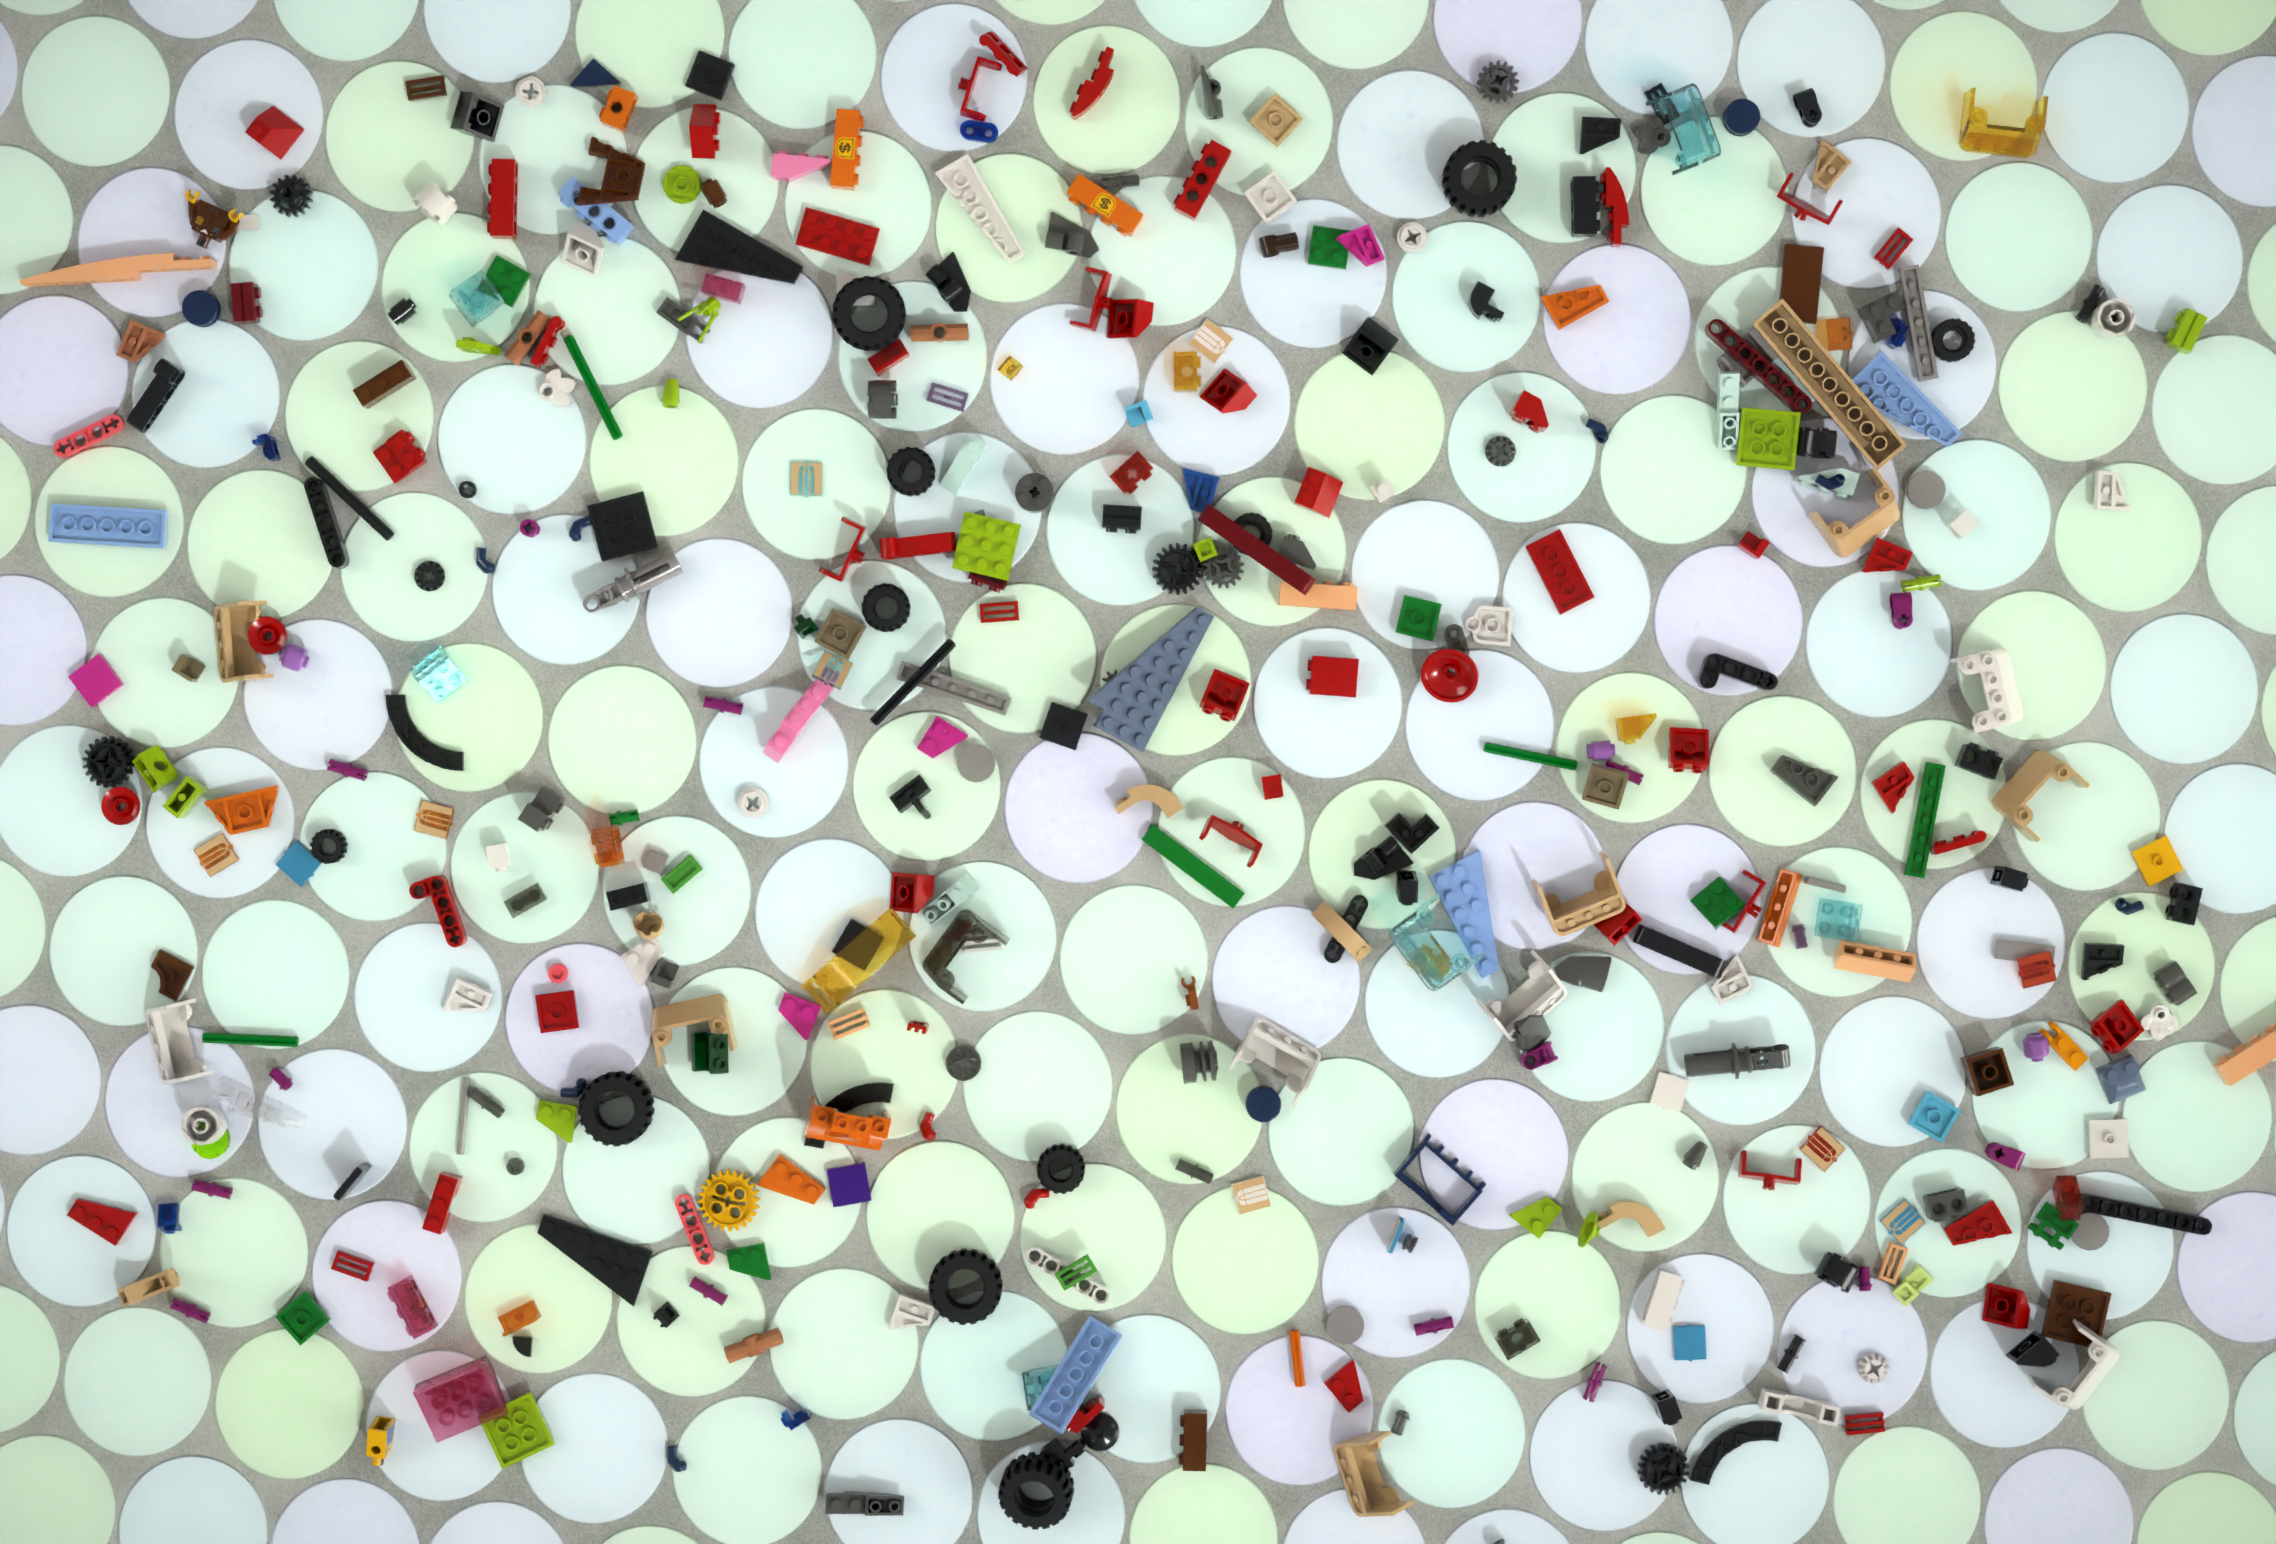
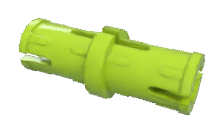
(1921, 583)

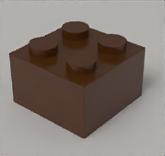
(1987, 1071)

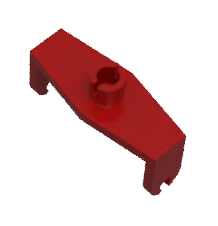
(968, 86)
(1803, 207)
(1100, 302)
(853, 554)
(1233, 833)
(1751, 906)
(1769, 1179)

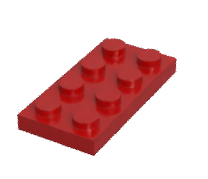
(837, 236)

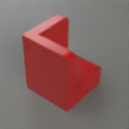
(1753, 545)
(1272, 786)

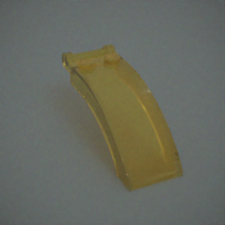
(859, 959)

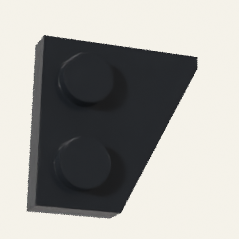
(1597, 132)
(2100, 958)

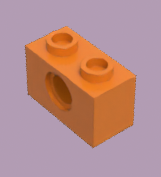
(621, 119)

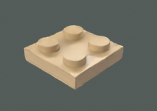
(1275, 120)

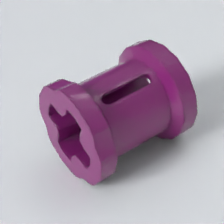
(528, 522)

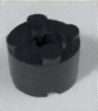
(1817, 443)
(1836, 1272)

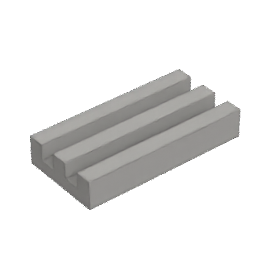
(1825, 884)

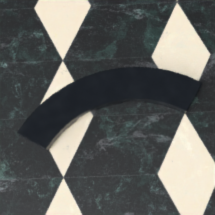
(415, 741)
(855, 1097)
(1730, 1440)

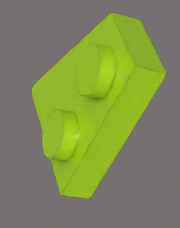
(470, 345)
(558, 1118)
(1537, 1216)

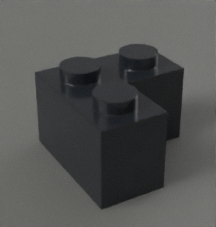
(1411, 836)

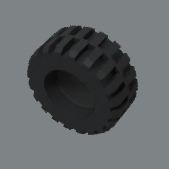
(1487, 154)
(895, 313)
(594, 1122)
(965, 1312)
(1030, 1511)

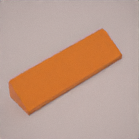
(1779, 907)

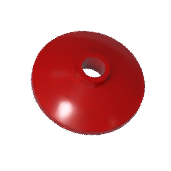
(258, 631)
(111, 805)

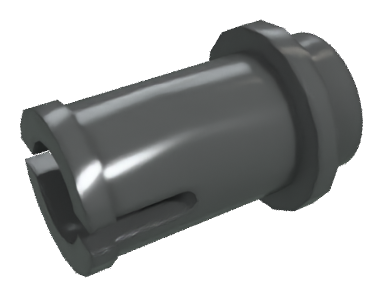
(1400, 1422)

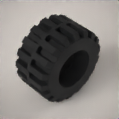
(899, 459)
(874, 595)
(1057, 1185)

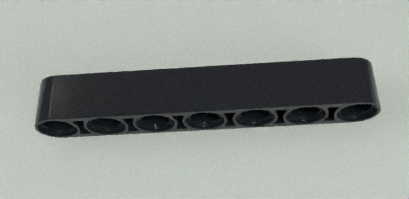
(2152, 1217)

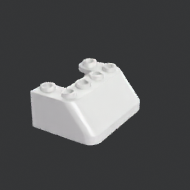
(1998, 686)

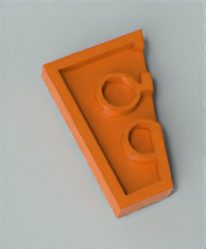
(1574, 304)
(791, 1181)

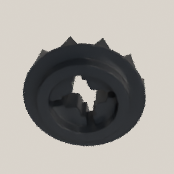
(437, 572)

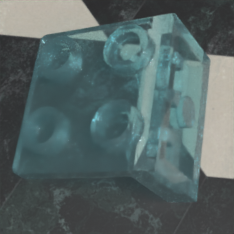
(438, 674)
(1838, 919)

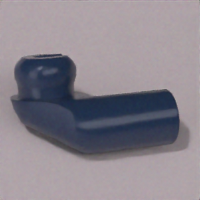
(1599, 429)
(575, 530)
(482, 563)
(2127, 908)
(673, 1461)

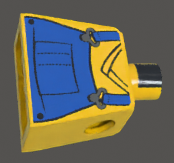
(380, 1439)

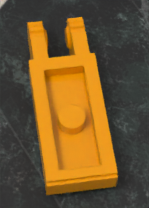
(2065, 1047)

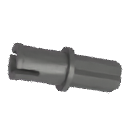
(1120, 181)
(486, 1102)
(1194, 1171)

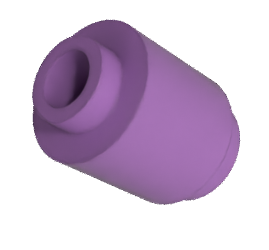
(1600, 750)

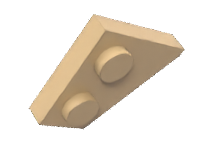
(1829, 166)

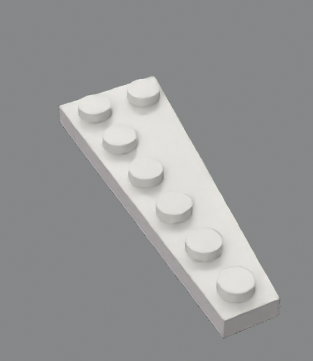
(972, 194)

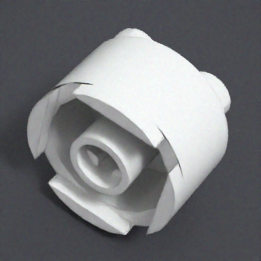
(435, 204)
(2122, 314)
(192, 1125)

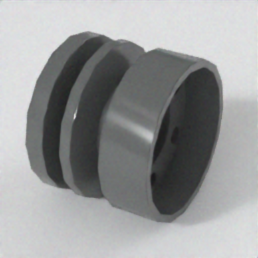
(1198, 1062)

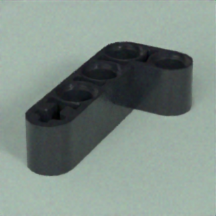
(156, 395)
(1738, 675)

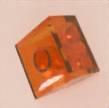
(608, 846)

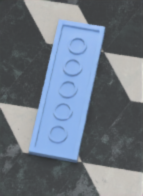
(108, 526)
(1075, 1375)

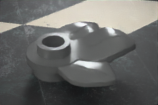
(1649, 133)

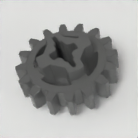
(1505, 78)
(1216, 578)

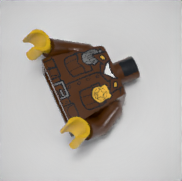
(210, 220)

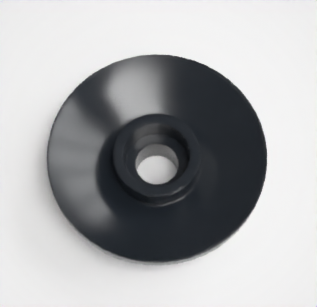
(1109, 1427)

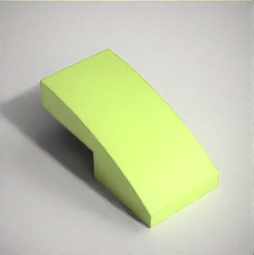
(1911, 1285)

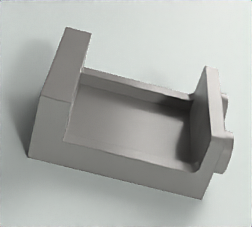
(1755, 340)

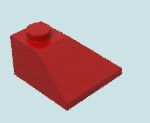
(274, 131)
(1129, 318)
(1228, 393)
(910, 891)
(2006, 1307)

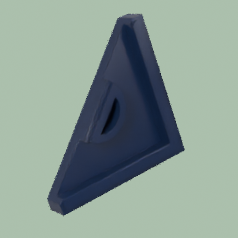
(594, 76)

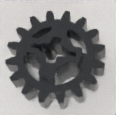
(289, 188)

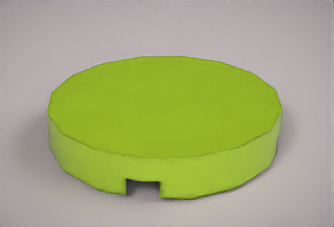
(682, 184)

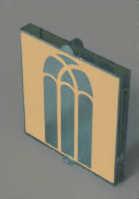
(806, 479)
(832, 669)

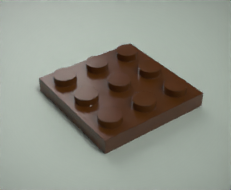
(2078, 1302)

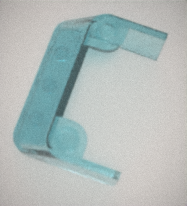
(1690, 125)
(1425, 952)

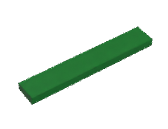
(1924, 820)
(1193, 866)

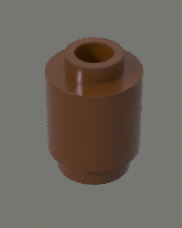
(714, 193)

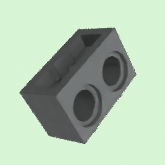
(1945, 1199)

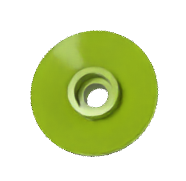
(1589, 1229)

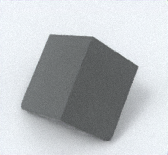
(665, 973)

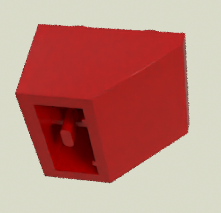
(1529, 411)

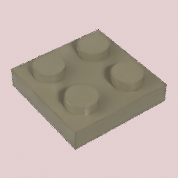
(840, 634)
(1605, 786)

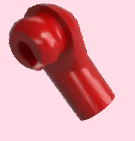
(925, 1126)
(1033, 1196)

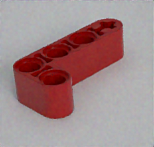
(916, 546)
(442, 912)

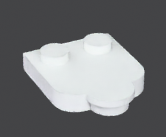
(1491, 625)

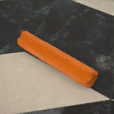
(1297, 1360)

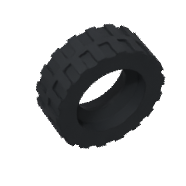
(1966, 334)
(1259, 521)

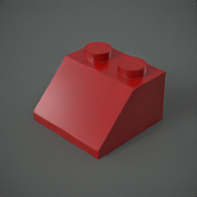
(1318, 492)

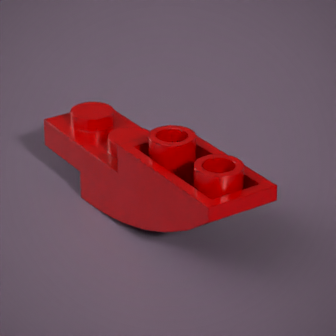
(1091, 92)
(1614, 199)

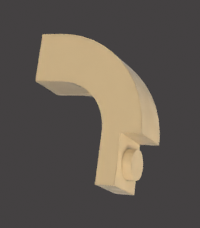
(1154, 793)
(1341, 931)
(1631, 1209)
(148, 1287)

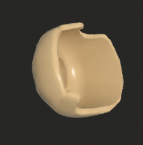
(648, 925)

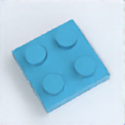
(1934, 1116)

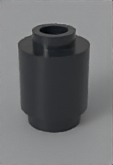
(402, 311)

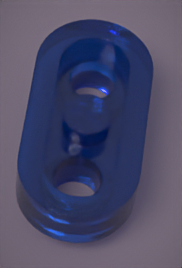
(980, 129)

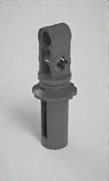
(1737, 1060)

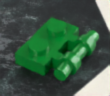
(2049, 1217)

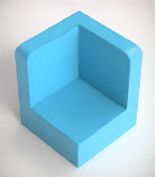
(1138, 413)

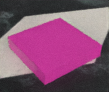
(96, 680)

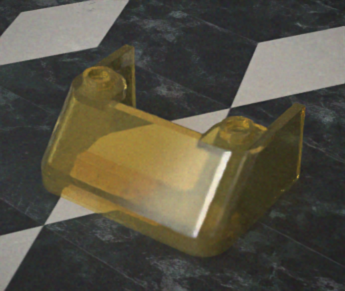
(1999, 140)

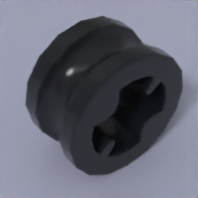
(465, 495)

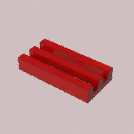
(1882, 261)
(997, 604)
(918, 1025)
(370, 1264)
(1880, 1422)

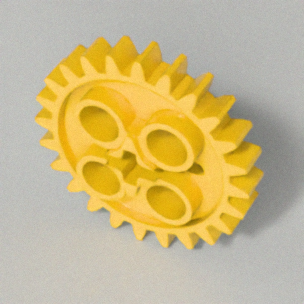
(732, 1183)

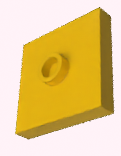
(2157, 861)

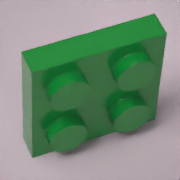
(1325, 248)
(507, 279)
(1418, 618)
(1717, 902)
(303, 1317)

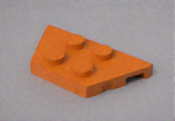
(245, 810)

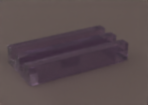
(951, 390)

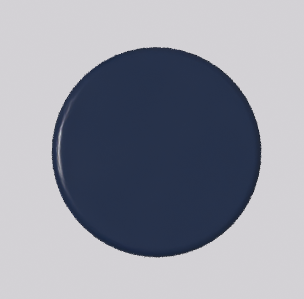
(1741, 117)
(201, 308)
(1263, 1104)

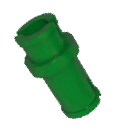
(624, 817)

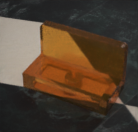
(519, 1317)

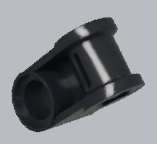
(1807, 104)

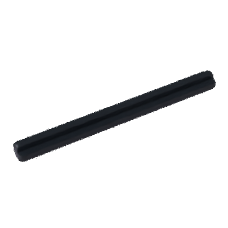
(346, 495)
(912, 682)

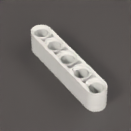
(1045, 1256)

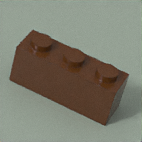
(384, 384)
(1193, 1440)

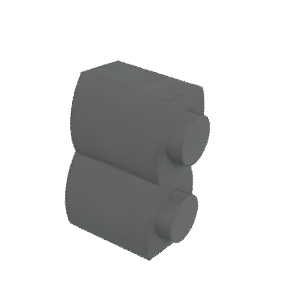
(2174, 983)

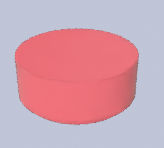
(558, 973)

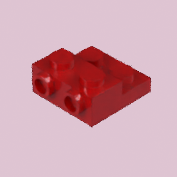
(400, 455)
(1224, 695)
(1688, 749)
(2116, 1027)
(1085, 1415)

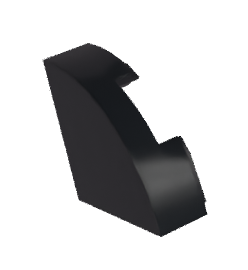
(523, 1345)

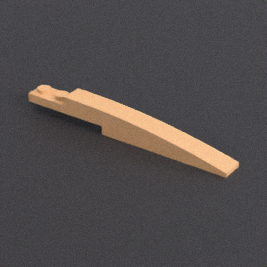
(119, 270)

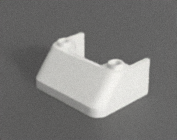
(1533, 997)
(173, 1043)
(1281, 1052)
(2103, 1358)

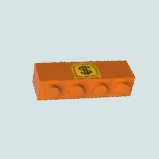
(845, 149)
(1104, 205)

